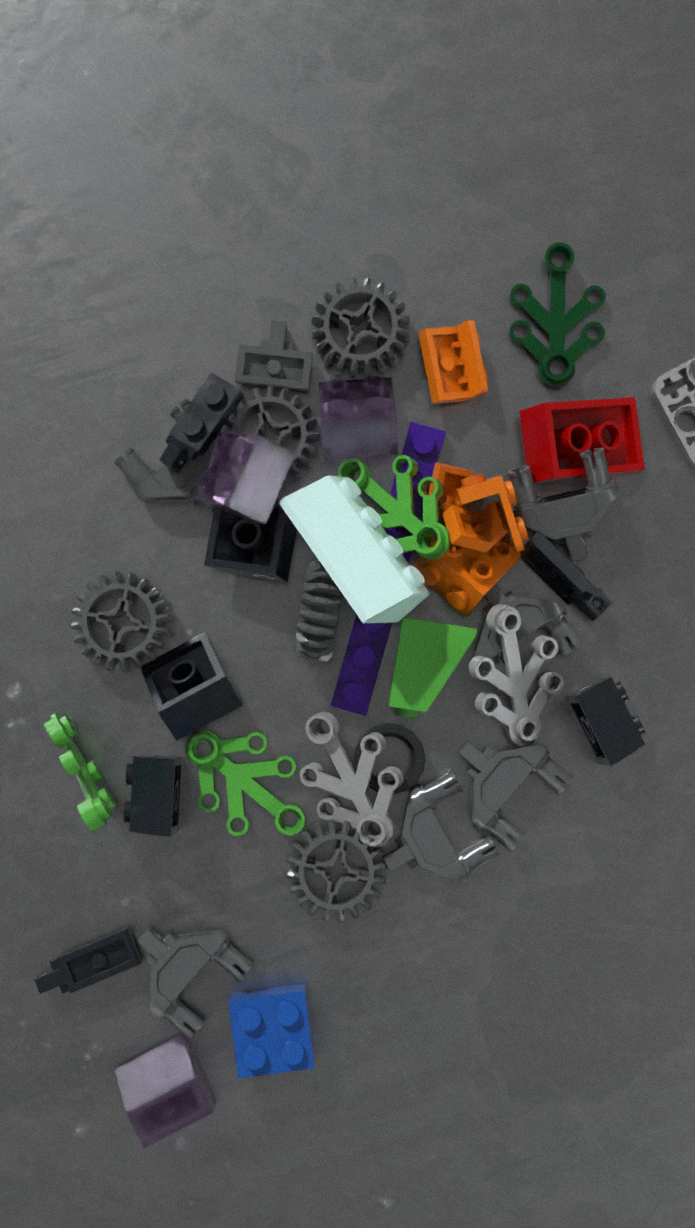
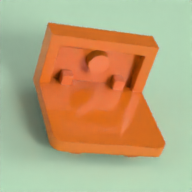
(479, 487)
(466, 574)

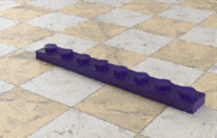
(369, 640)

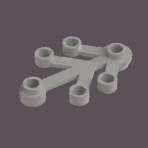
(517, 679)
(353, 783)

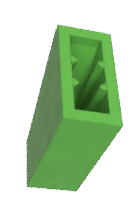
(424, 662)

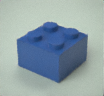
(271, 1031)

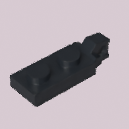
(201, 422)
(563, 576)
(91, 963)

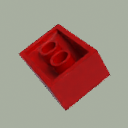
(561, 431)

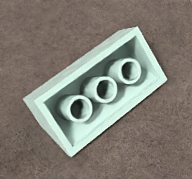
(356, 549)

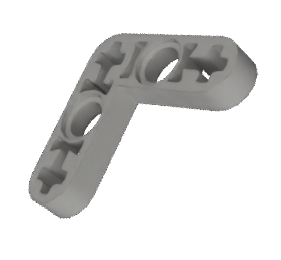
(683, 402)

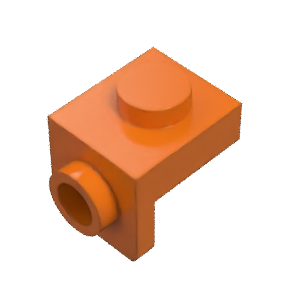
(451, 479)
(476, 529)

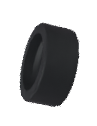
(416, 749)

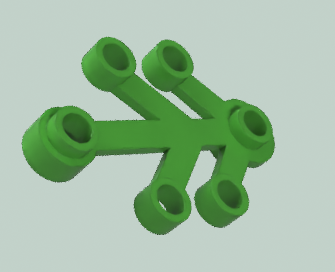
(402, 509)
(240, 778)
(98, 803)

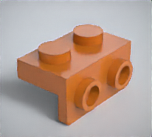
(453, 363)

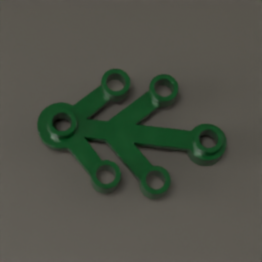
(556, 322)

